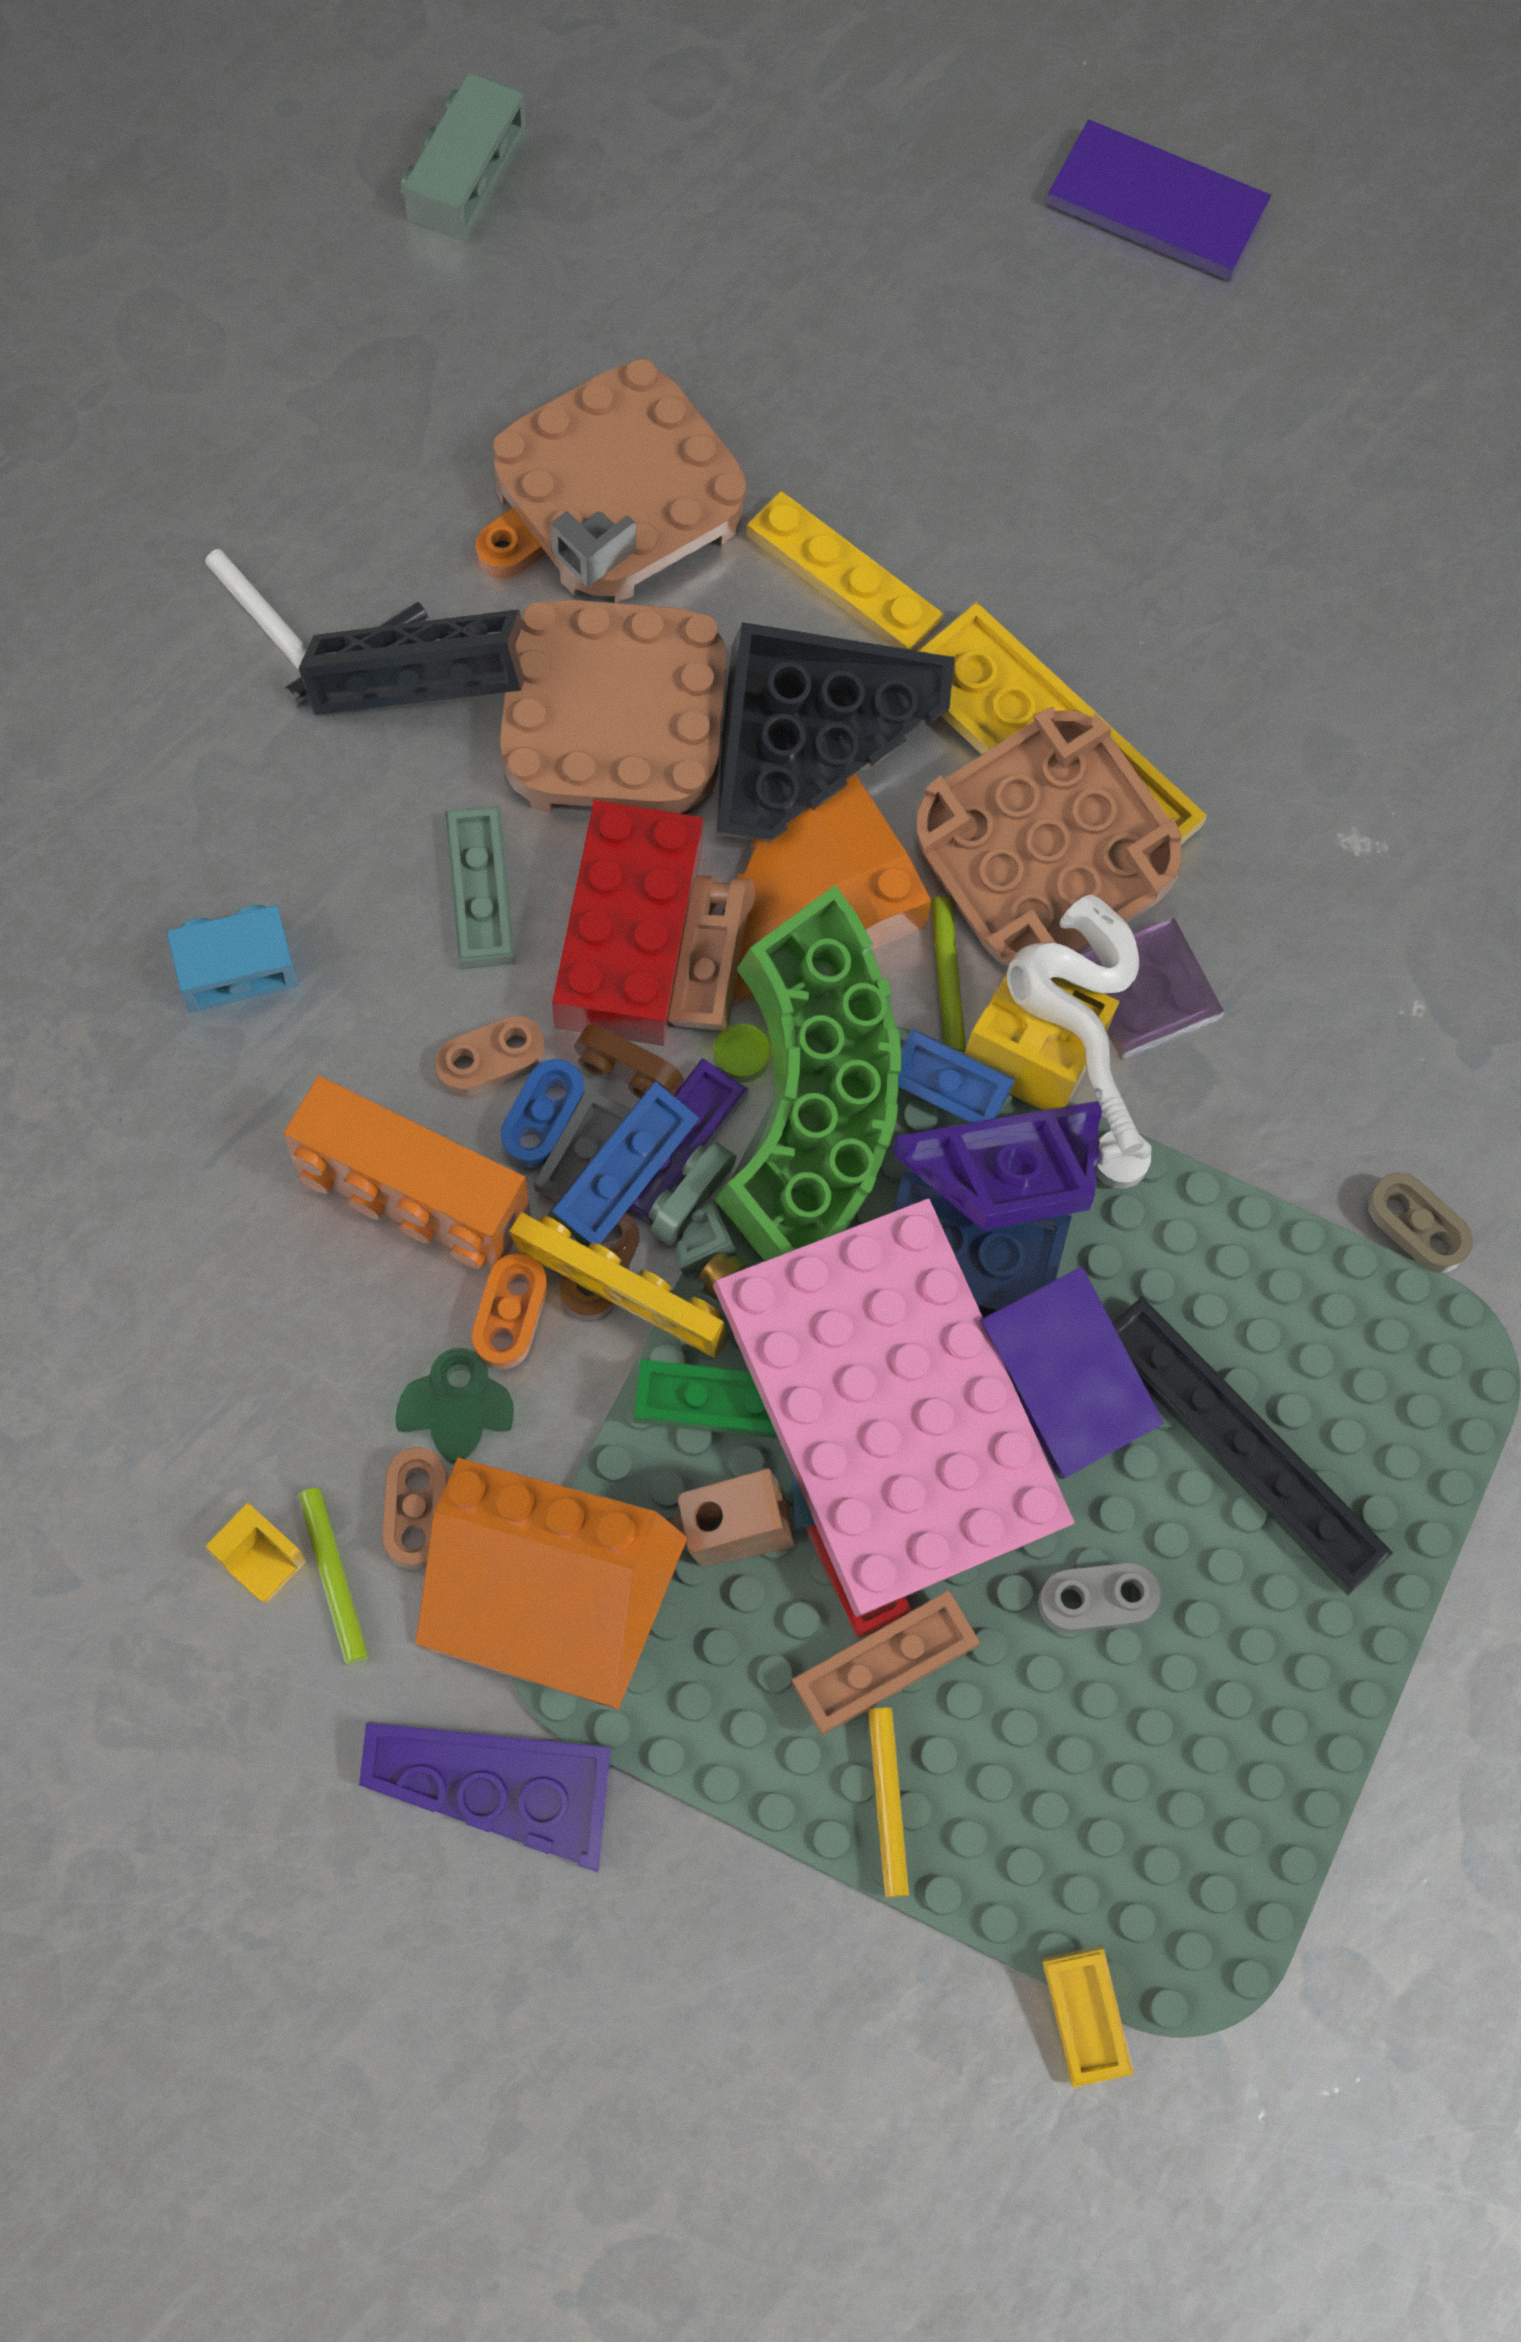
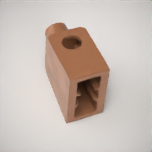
(752, 1523)

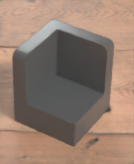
(593, 546)

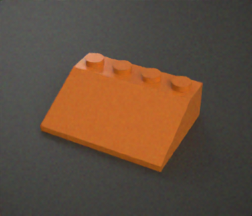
(544, 1581)

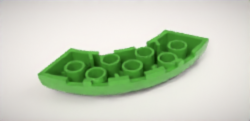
(831, 1079)

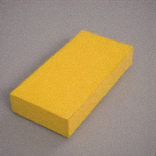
(1087, 2016)

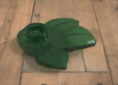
(455, 1413)

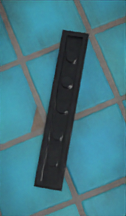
(1249, 1449)

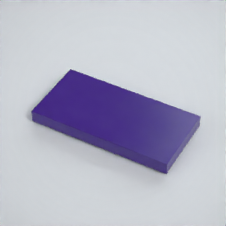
(1158, 199)

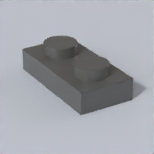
(581, 1139)

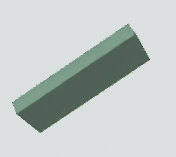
(479, 887)

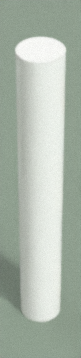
(256, 606)

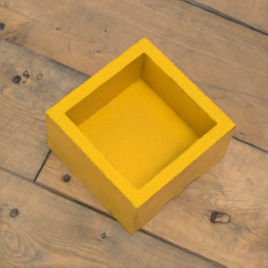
(1035, 1052)

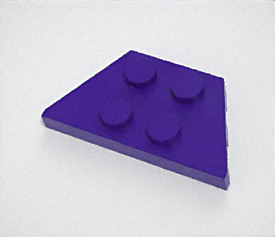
(1011, 1165)

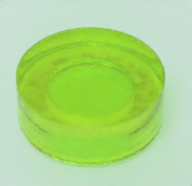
(742, 1052)

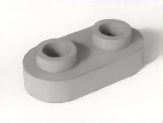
(1100, 1598)

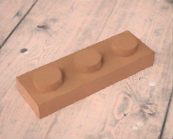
(885, 1663)

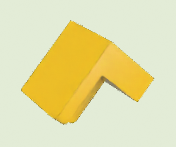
(256, 1553)

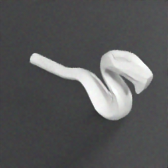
(1033, 990)

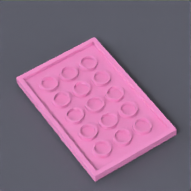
(892, 1406)

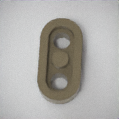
(1423, 1219)

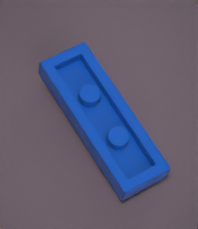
(623, 1165)

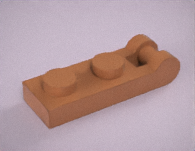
(710, 953)

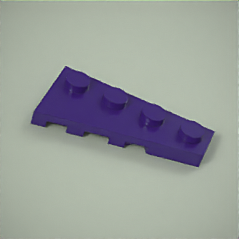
(512, 1785)

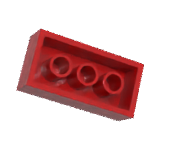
(627, 921)

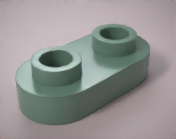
(704, 1175)

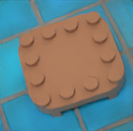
(622, 450)
(615, 706)
(1041, 828)

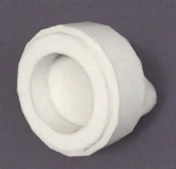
(1119, 1169)

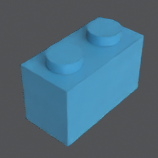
(232, 957)

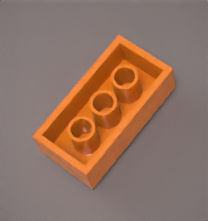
(405, 1174)

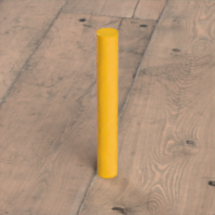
(888, 1803)

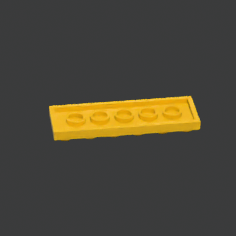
(1002, 686)

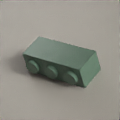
(463, 155)

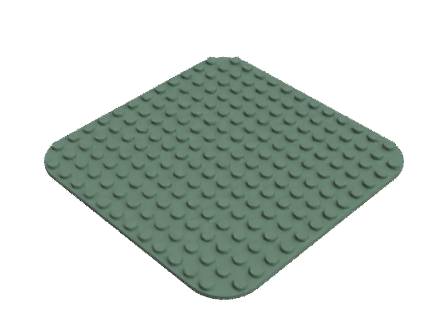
(1119, 1781)

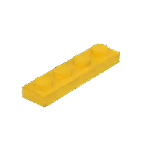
(843, 573)
(640, 1294)

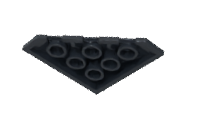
(811, 716)

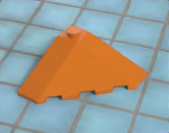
(839, 845)

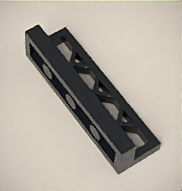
(414, 664)

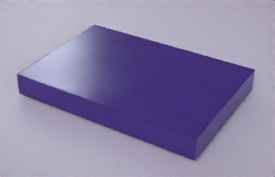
(1071, 1372)

